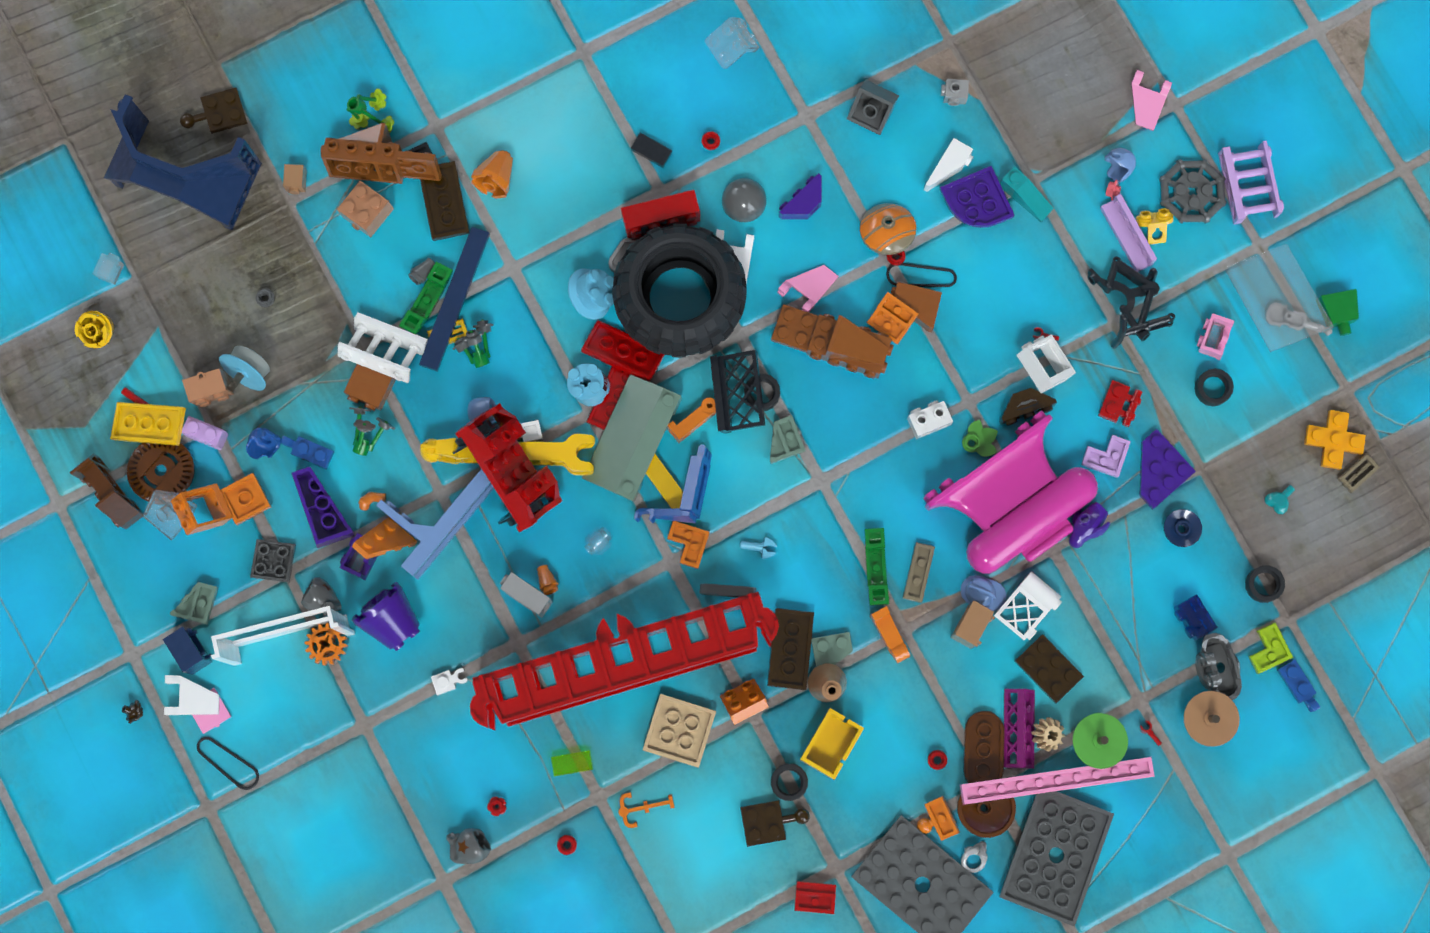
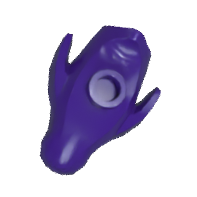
(1088, 524)

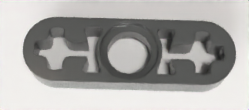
(725, 590)

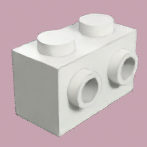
(929, 419)

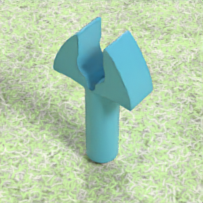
(759, 547)

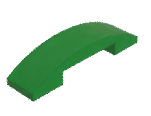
(427, 299)
(876, 566)

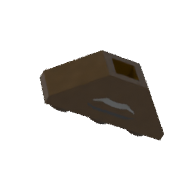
(1025, 405)

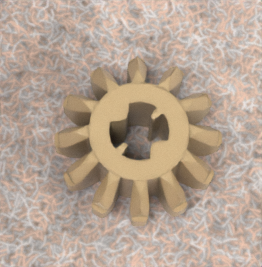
(1048, 734)

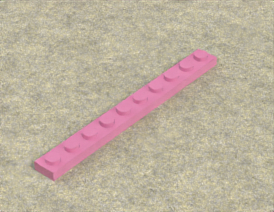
(1055, 781)

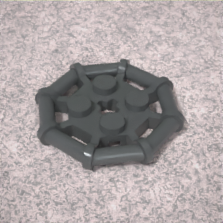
(1203, 190)

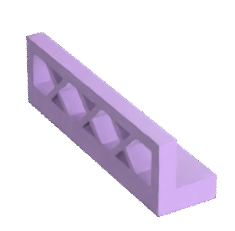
(1128, 233)

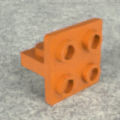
(744, 701)

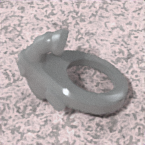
(978, 849)

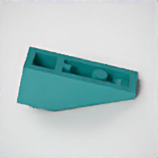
(1026, 194)

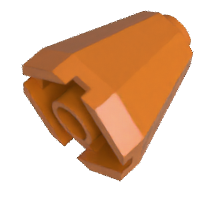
(494, 174)

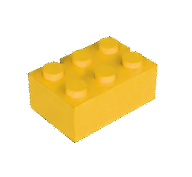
(831, 744)

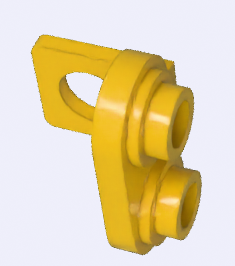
(1155, 220)

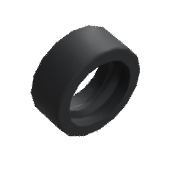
(1226, 379)
(776, 391)
(1280, 584)
(791, 767)

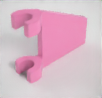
(1147, 102)
(811, 285)

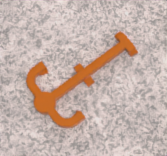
(624, 811)

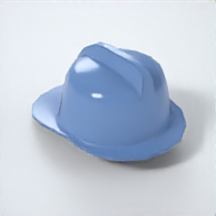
(984, 591)

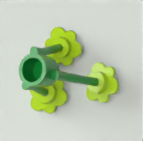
(358, 107)

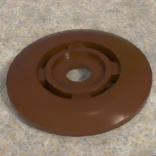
(148, 457)

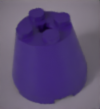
(388, 618)

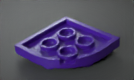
(978, 199)

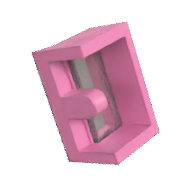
(1216, 336)

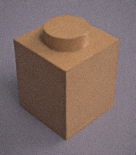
(294, 178)

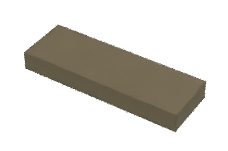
(918, 572)

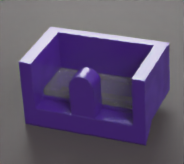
(355, 562)

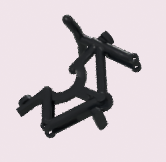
(1146, 287)

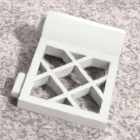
(1037, 592)

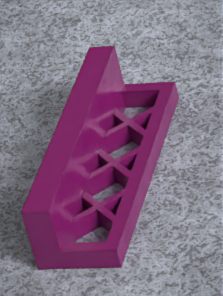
(1025, 712)

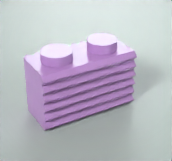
(204, 433)

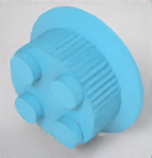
(591, 292)

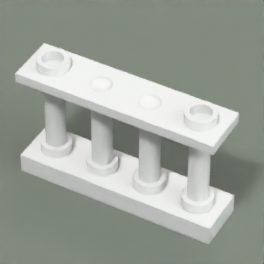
(388, 333)

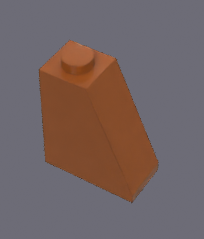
(921, 300)

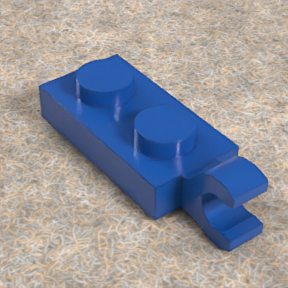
(309, 451)
(1299, 685)

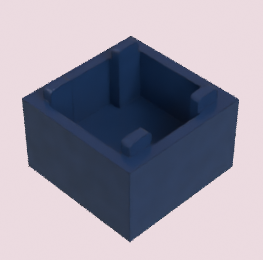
(187, 650)

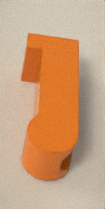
(693, 421)
(890, 634)

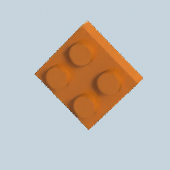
(245, 498)

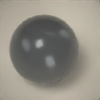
(744, 200)

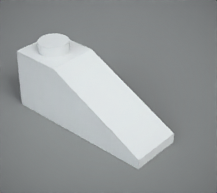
(951, 163)

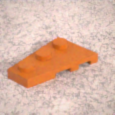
(383, 538)

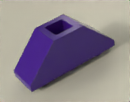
(804, 201)

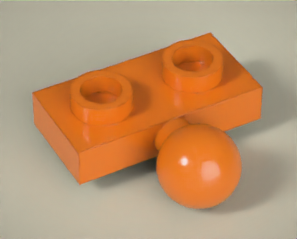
(940, 819)

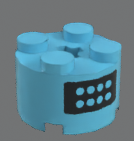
(588, 384)

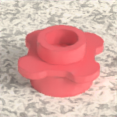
(1113, 189)

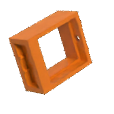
(211, 495)

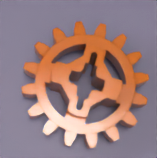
(322, 650)

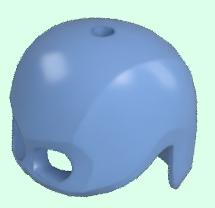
(1122, 163)
(479, 406)

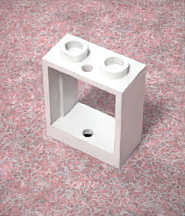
(1055, 357)

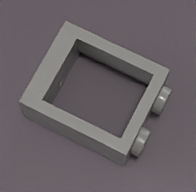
(525, 594)

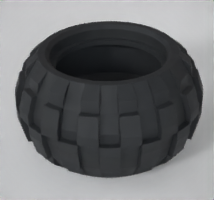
(671, 249)

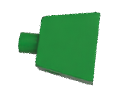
(1341, 309)

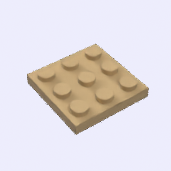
(679, 730)

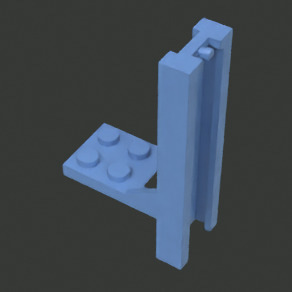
(435, 538)

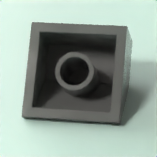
(872, 107)

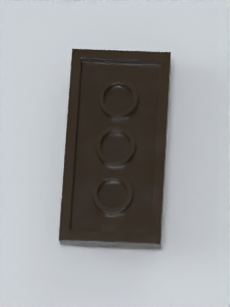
(445, 204)
(791, 650)

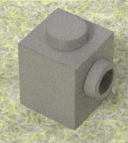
(955, 91)

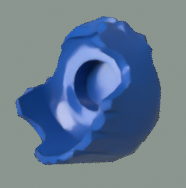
(262, 443)

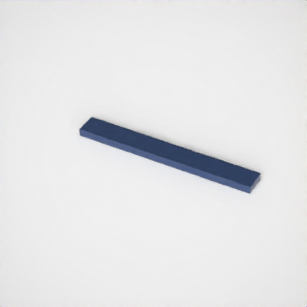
(454, 299)

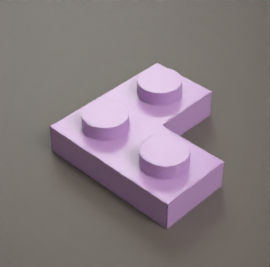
(1109, 461)

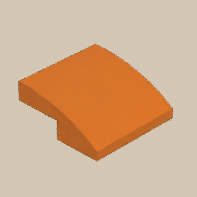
(892, 317)

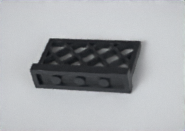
(722, 395)

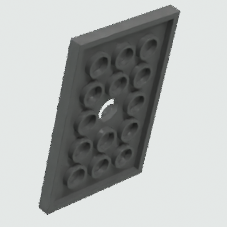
(907, 855)
(1062, 886)

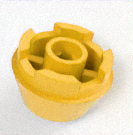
(94, 329)

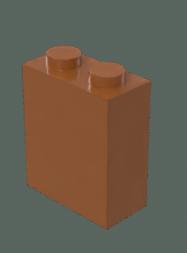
(369, 387)

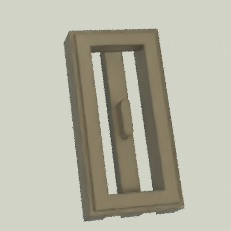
(1346, 483)

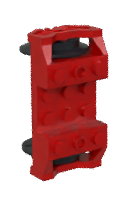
(509, 467)

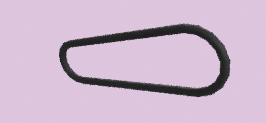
(925, 267)
(224, 773)

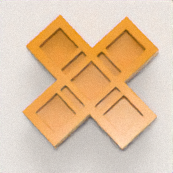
(1335, 439)

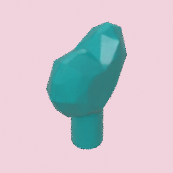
(1279, 500)

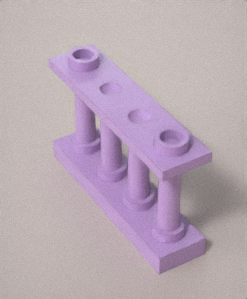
(1236, 194)

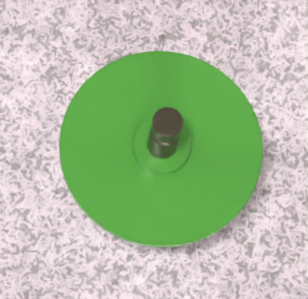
(1100, 740)

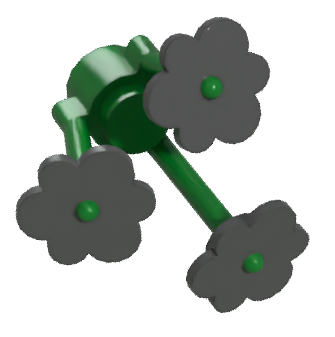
(361, 444)

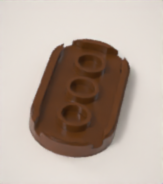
(983, 747)

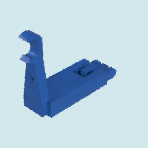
(692, 495)

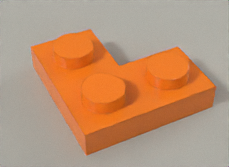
(694, 541)

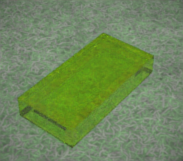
(572, 763)

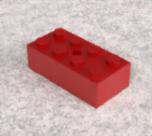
(661, 213)

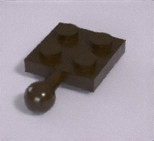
(221, 110)
(765, 822)

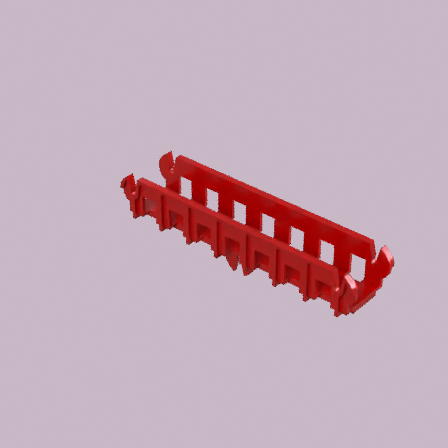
(612, 679)

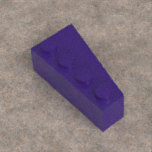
(321, 512)

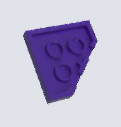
(1161, 469)

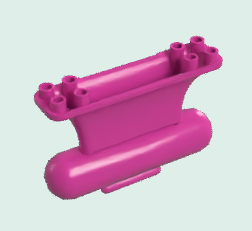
(1018, 500)

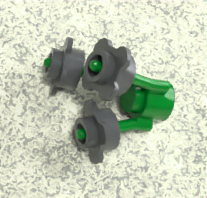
(472, 338)

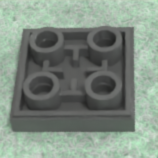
(273, 561)

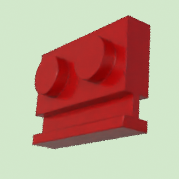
(815, 897)

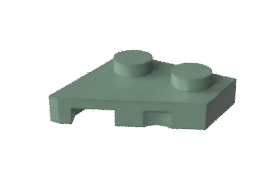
(785, 440)
(197, 604)
(831, 648)

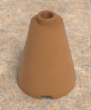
(827, 682)

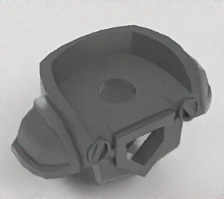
(1218, 649)

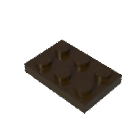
(1049, 669)

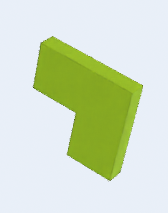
(1275, 649)

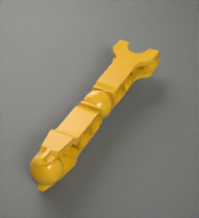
(538, 453)

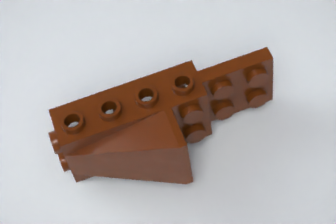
(372, 150)
(833, 341)

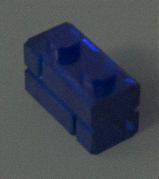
(1195, 618)

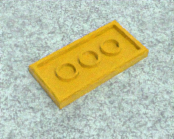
(148, 423)

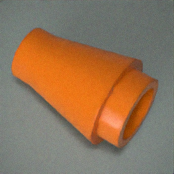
(547, 582)

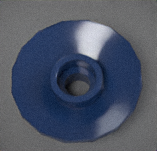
(1191, 524)

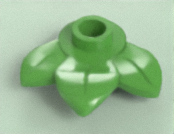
(982, 437)

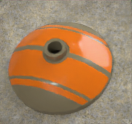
(885, 237)

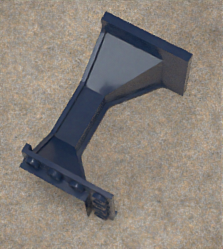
(211, 187)

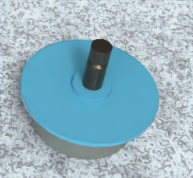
(245, 368)

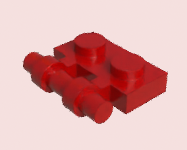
(1114, 401)

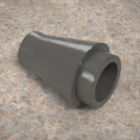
(420, 272)

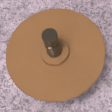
(1211, 718)

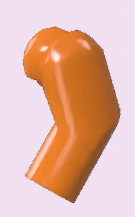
(369, 498)

